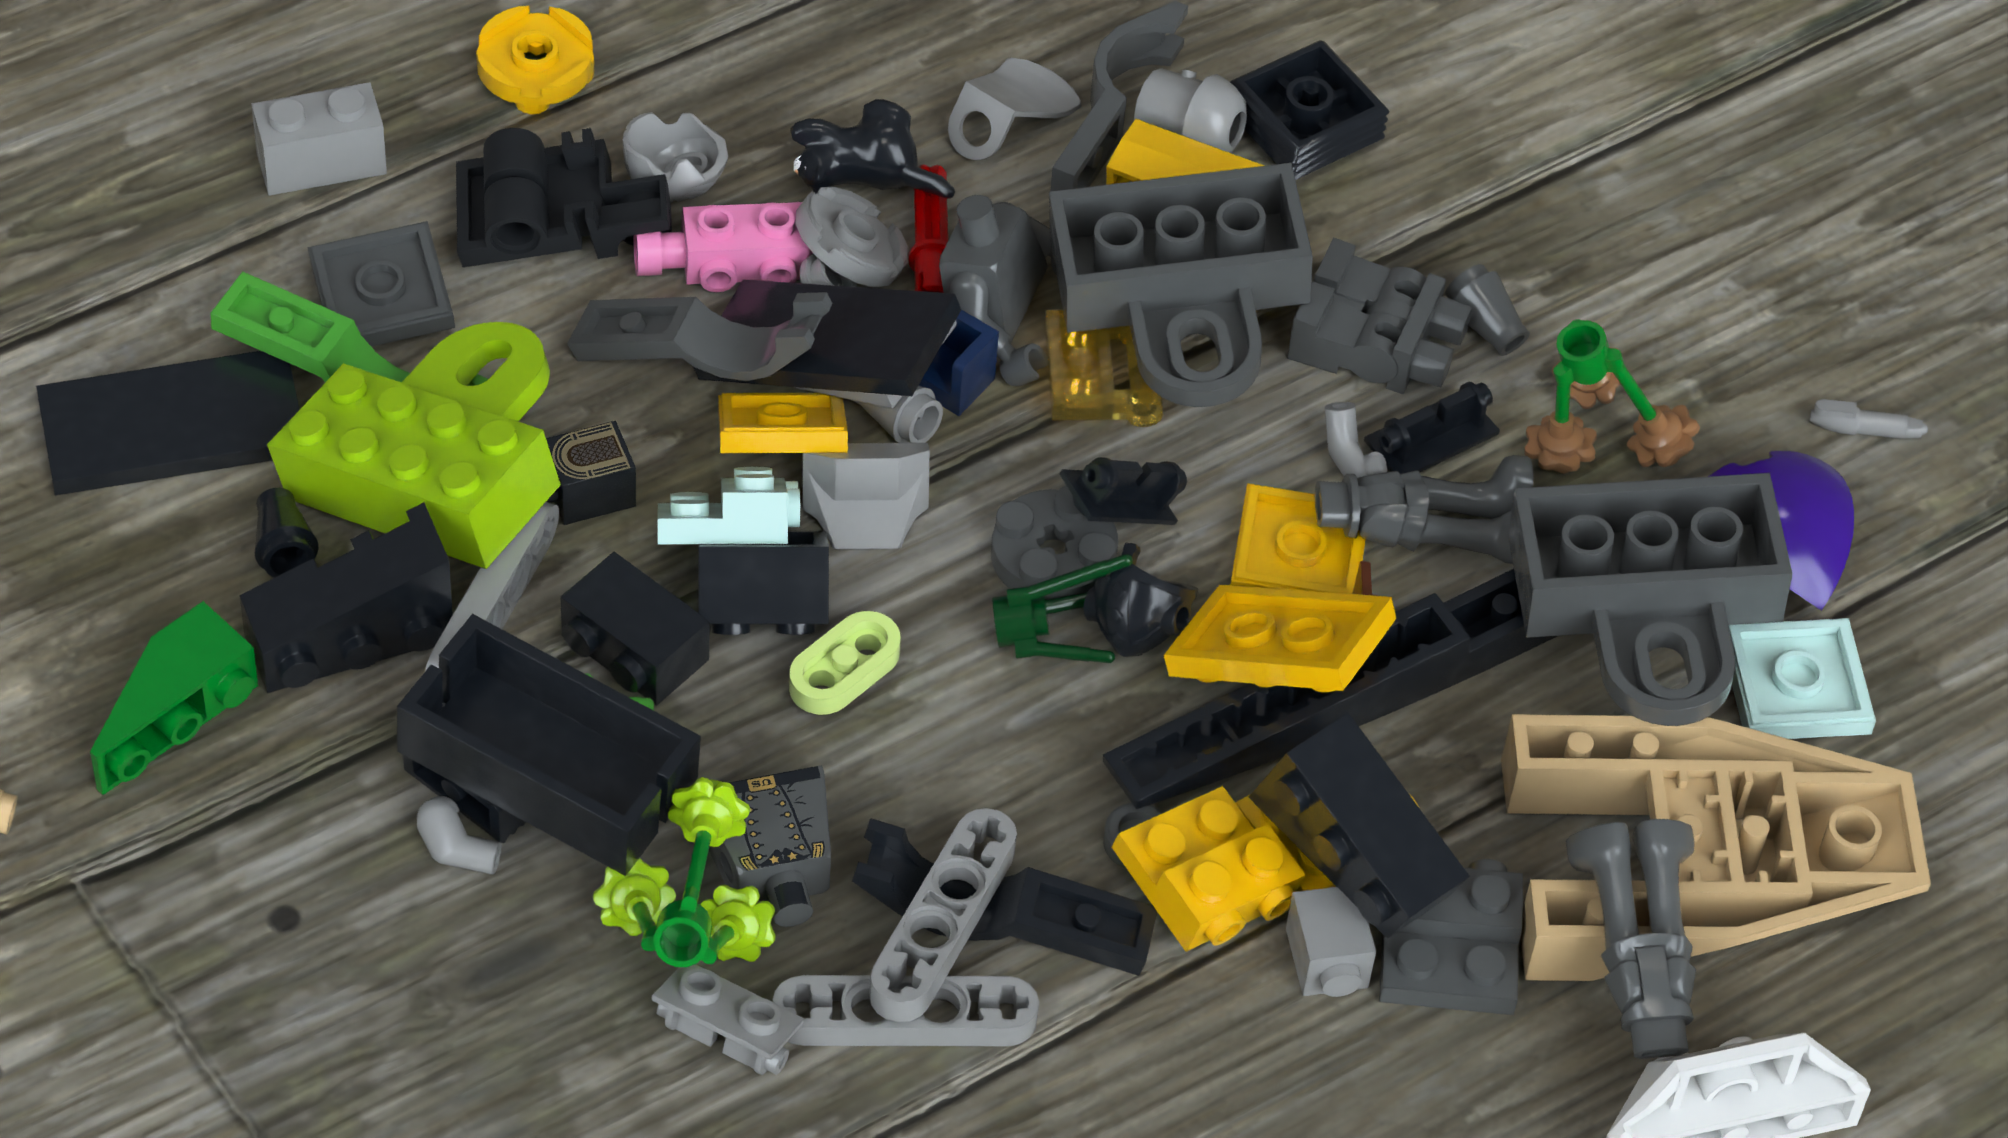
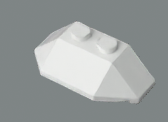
(1745, 1091)

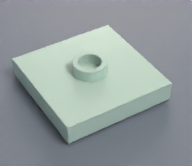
(1800, 679)

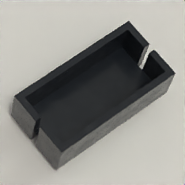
(547, 743)

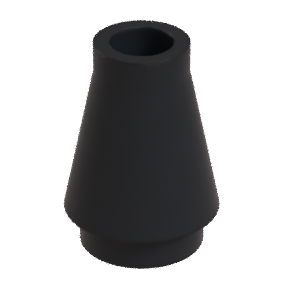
(282, 533)

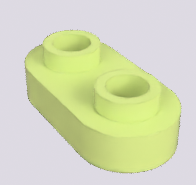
(839, 665)

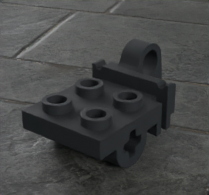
(545, 199)

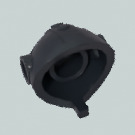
(1138, 608)

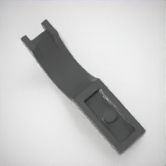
(1126, 47)
(695, 333)

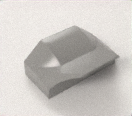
(868, 493)

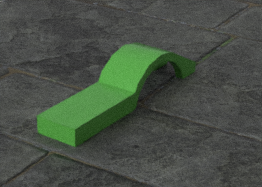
(298, 330)

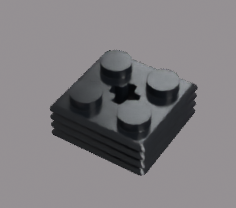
(1310, 109)

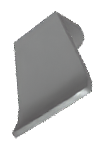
(1009, 92)

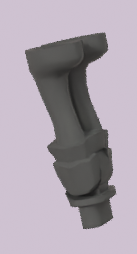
(1395, 508)
(1651, 970)

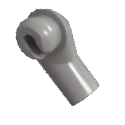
(1344, 444)

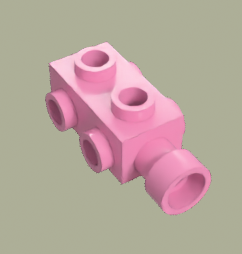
(727, 245)

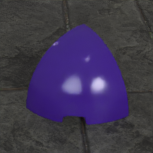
(1814, 517)

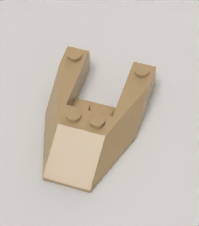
(1775, 825)

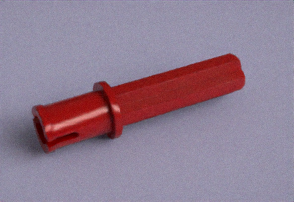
(930, 236)

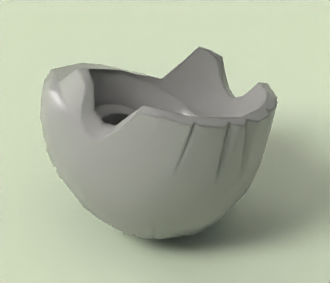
(684, 151)

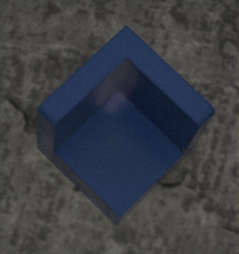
(963, 364)

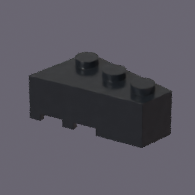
(353, 610)
(1360, 826)

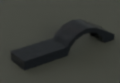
(1025, 905)

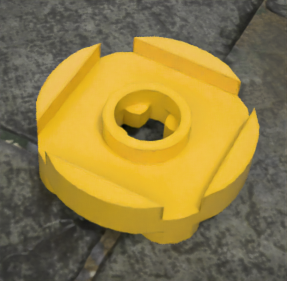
(535, 82)

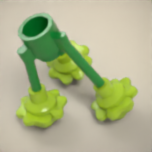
(683, 930)

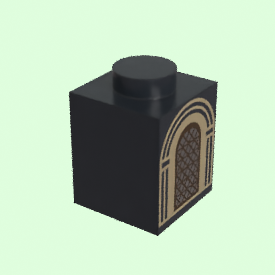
(593, 473)

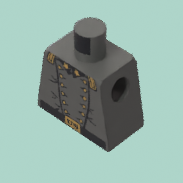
(783, 842)

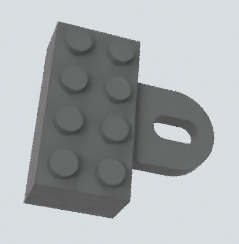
(1183, 263)
(1652, 572)

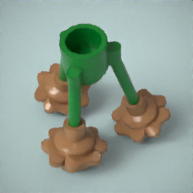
(1593, 372)

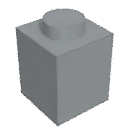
(1329, 943)

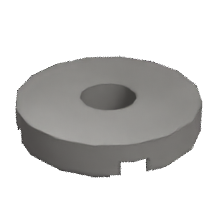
(850, 238)

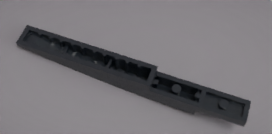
(1418, 656)

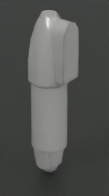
(1849, 419)

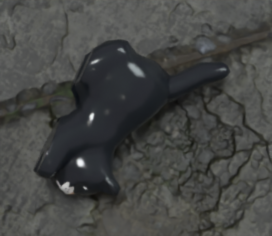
(871, 154)

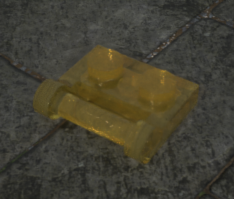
(1083, 376)

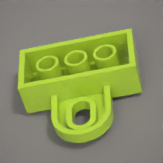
(387, 445)

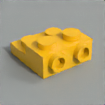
(1209, 869)

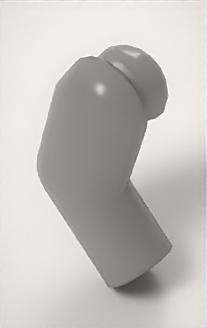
(449, 841)

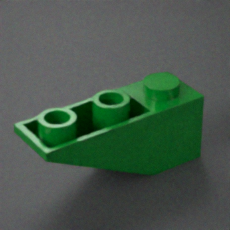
(176, 687)

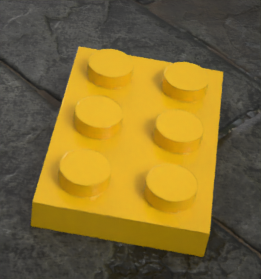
(1280, 637)

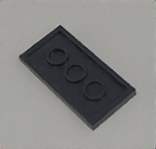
(863, 344)
(165, 420)

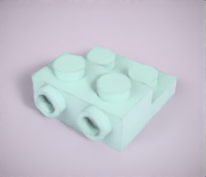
(751, 511)

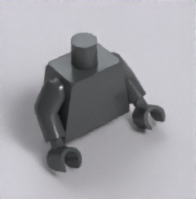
(994, 272)

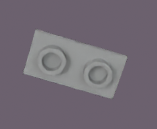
(709, 1005)

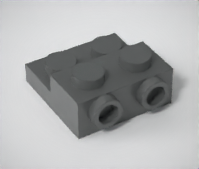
(1461, 948)

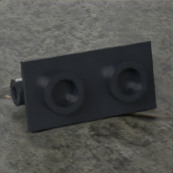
(1436, 430)
(1125, 491)

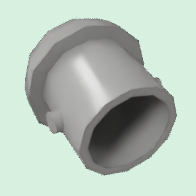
(1194, 108)

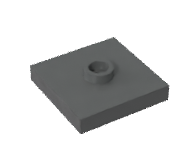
(384, 283)

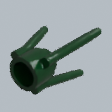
(1024, 614)

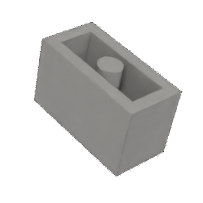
(319, 138)

